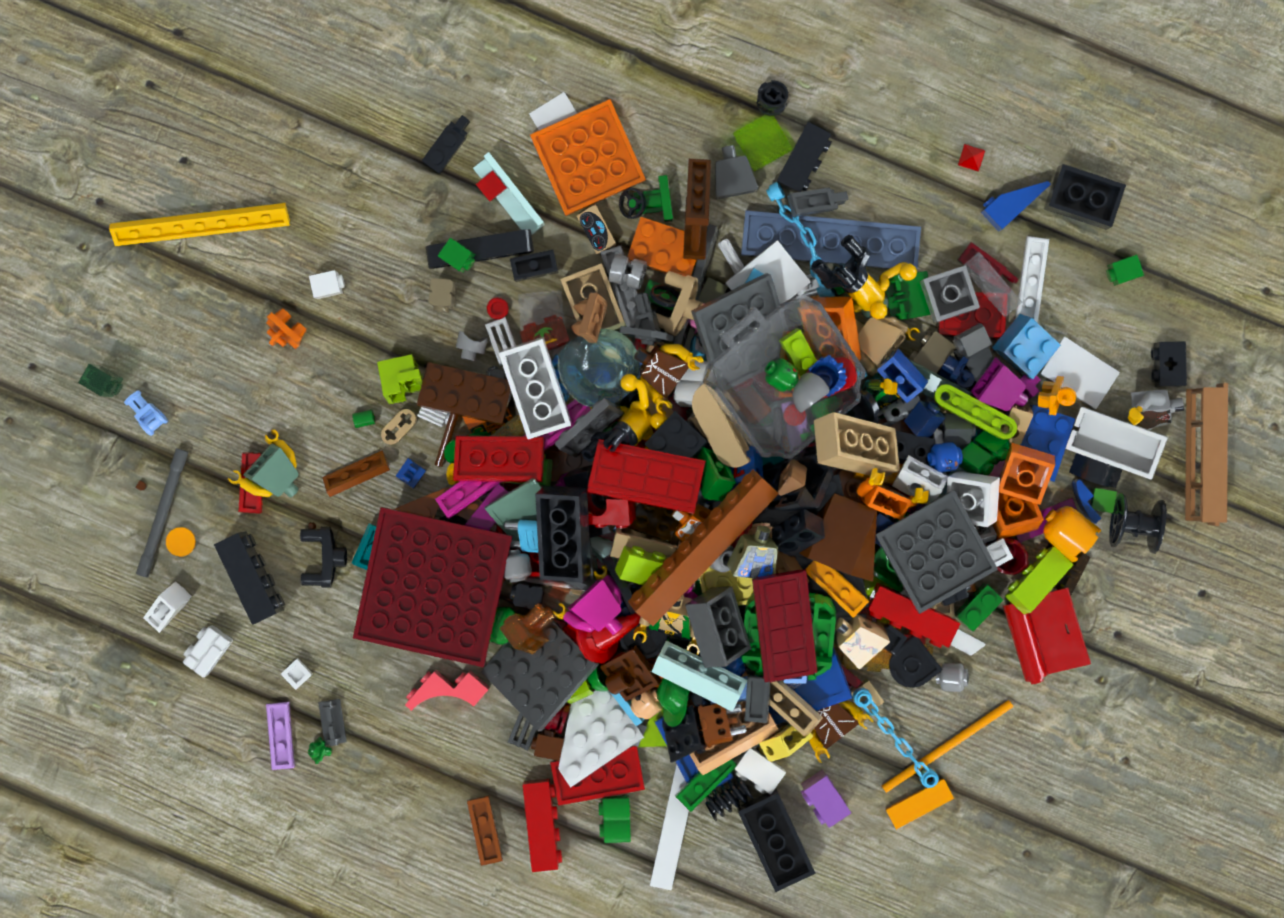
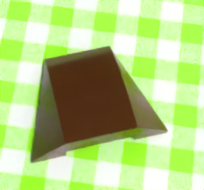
(848, 538)

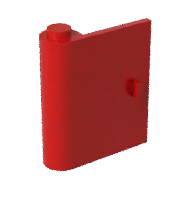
(1043, 637)

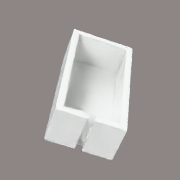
(1117, 442)

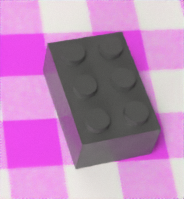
(718, 626)

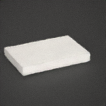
(1081, 372)

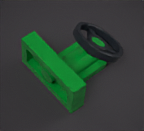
(648, 201)
(662, 295)

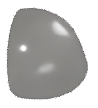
(808, 391)

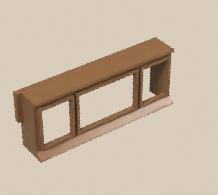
(1213, 454)

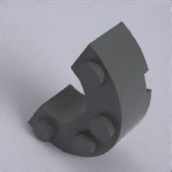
(974, 346)

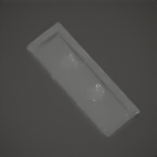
(992, 284)

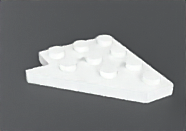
(595, 735)

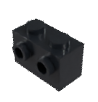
(913, 446)

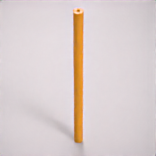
(948, 745)

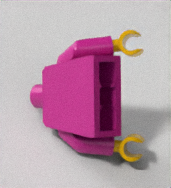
(595, 607)

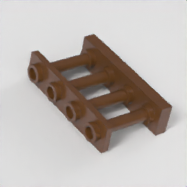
(697, 209)

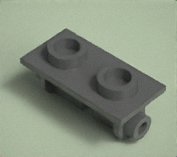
(332, 722)

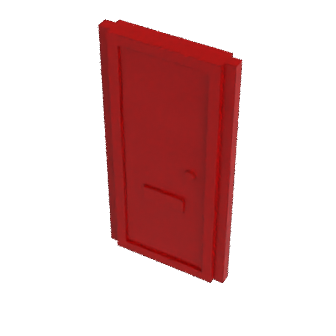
(647, 477)

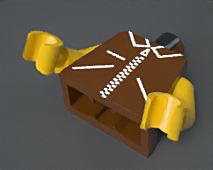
(664, 369)
(835, 724)

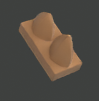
(593, 313)

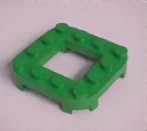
(823, 626)

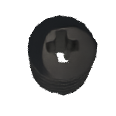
(727, 798)

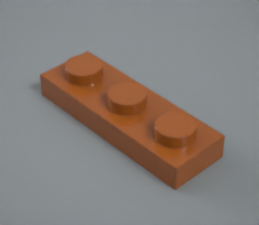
(356, 473)
(485, 830)

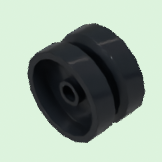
(651, 647)

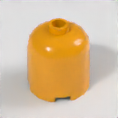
(1070, 532)

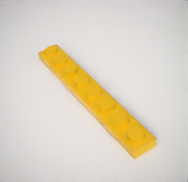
(199, 224)

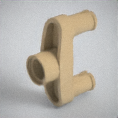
(684, 304)

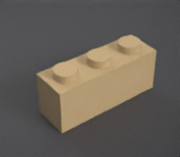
(793, 708)

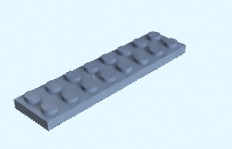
(886, 242)

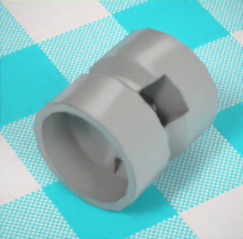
(620, 269)

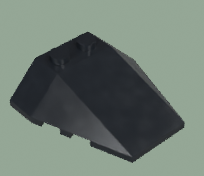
(811, 494)

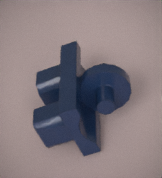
(954, 372)

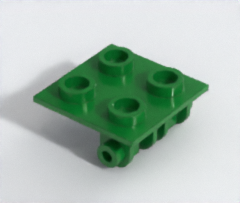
(907, 297)

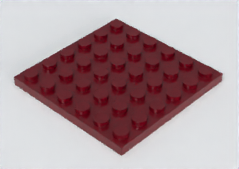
(432, 586)

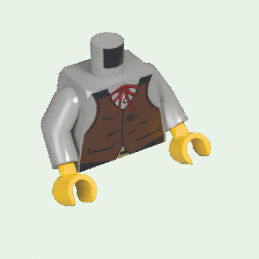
(1153, 408)

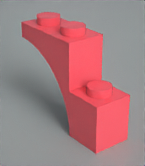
(469, 688)

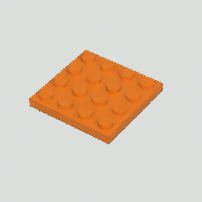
(588, 157)

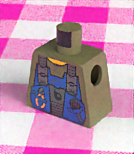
(754, 555)

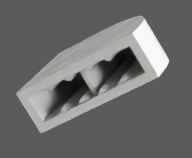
(784, 271)

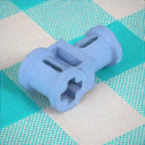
(147, 414)

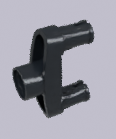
(331, 557)

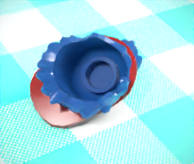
(836, 372)

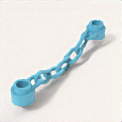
(776, 193)
(924, 774)

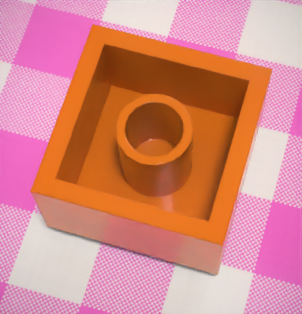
(1026, 473)

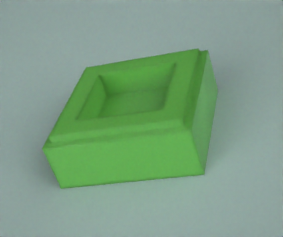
(1103, 500)

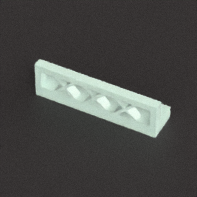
(511, 198)

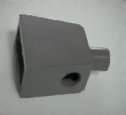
(733, 175)

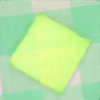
(762, 142)

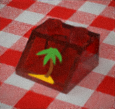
(552, 330)

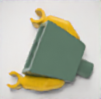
(272, 471)

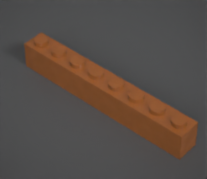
(702, 547)

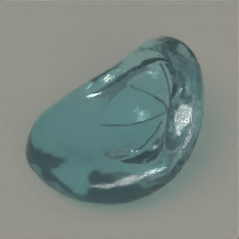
(596, 369)

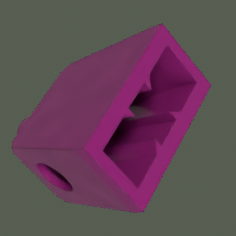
(1000, 387)

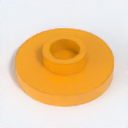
(180, 541)

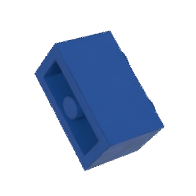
(904, 373)

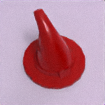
(602, 645)

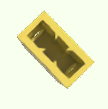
(778, 747)

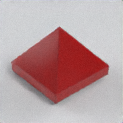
(971, 157)

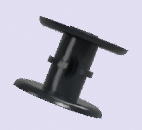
(1138, 523)

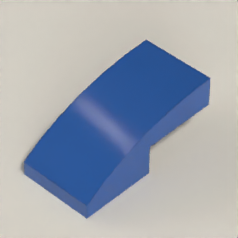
(1082, 497)

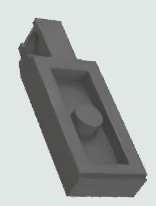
(815, 201)

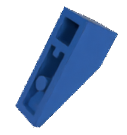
(1009, 205)

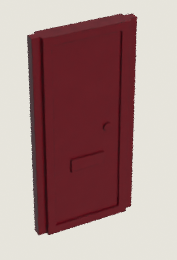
(784, 625)

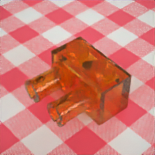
(527, 631)

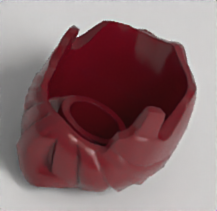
(1020, 557)

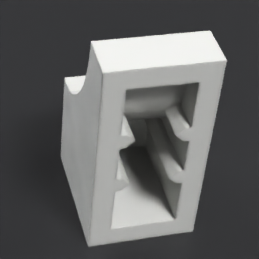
(167, 606)

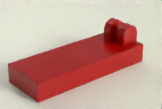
(248, 502)

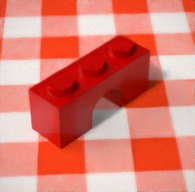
(617, 513)

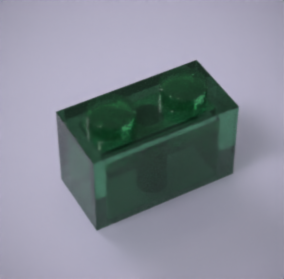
(101, 381)

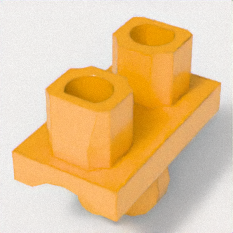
(1053, 395)

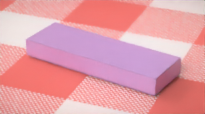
(280, 735)

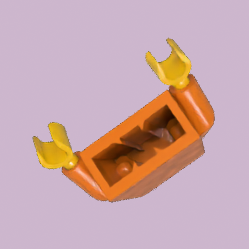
(887, 499)

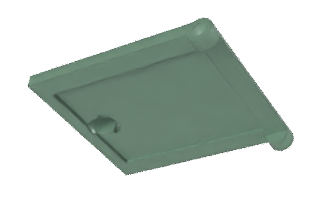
(515, 506)

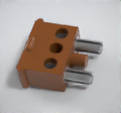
(710, 726)

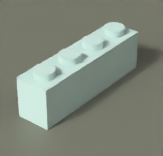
(689, 672)

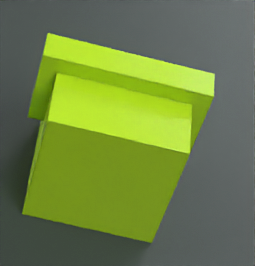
(399, 377)

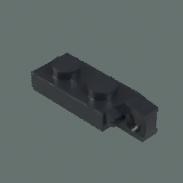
(447, 145)

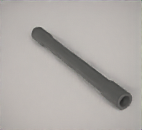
(176, 467)

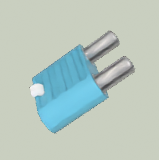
(527, 535)

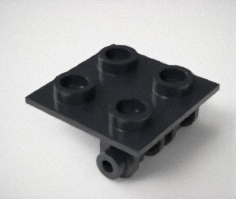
(685, 737)

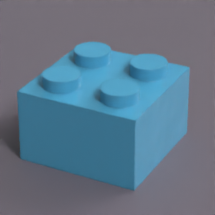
(1026, 346)

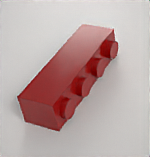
(901, 612)
(541, 825)

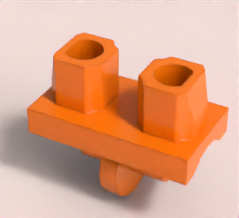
(281, 332)

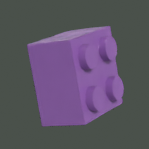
(827, 801)

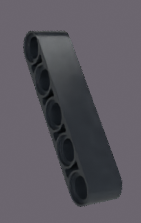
(487, 247)

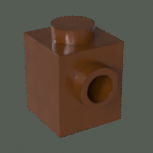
(548, 745)

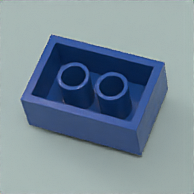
(1048, 434)

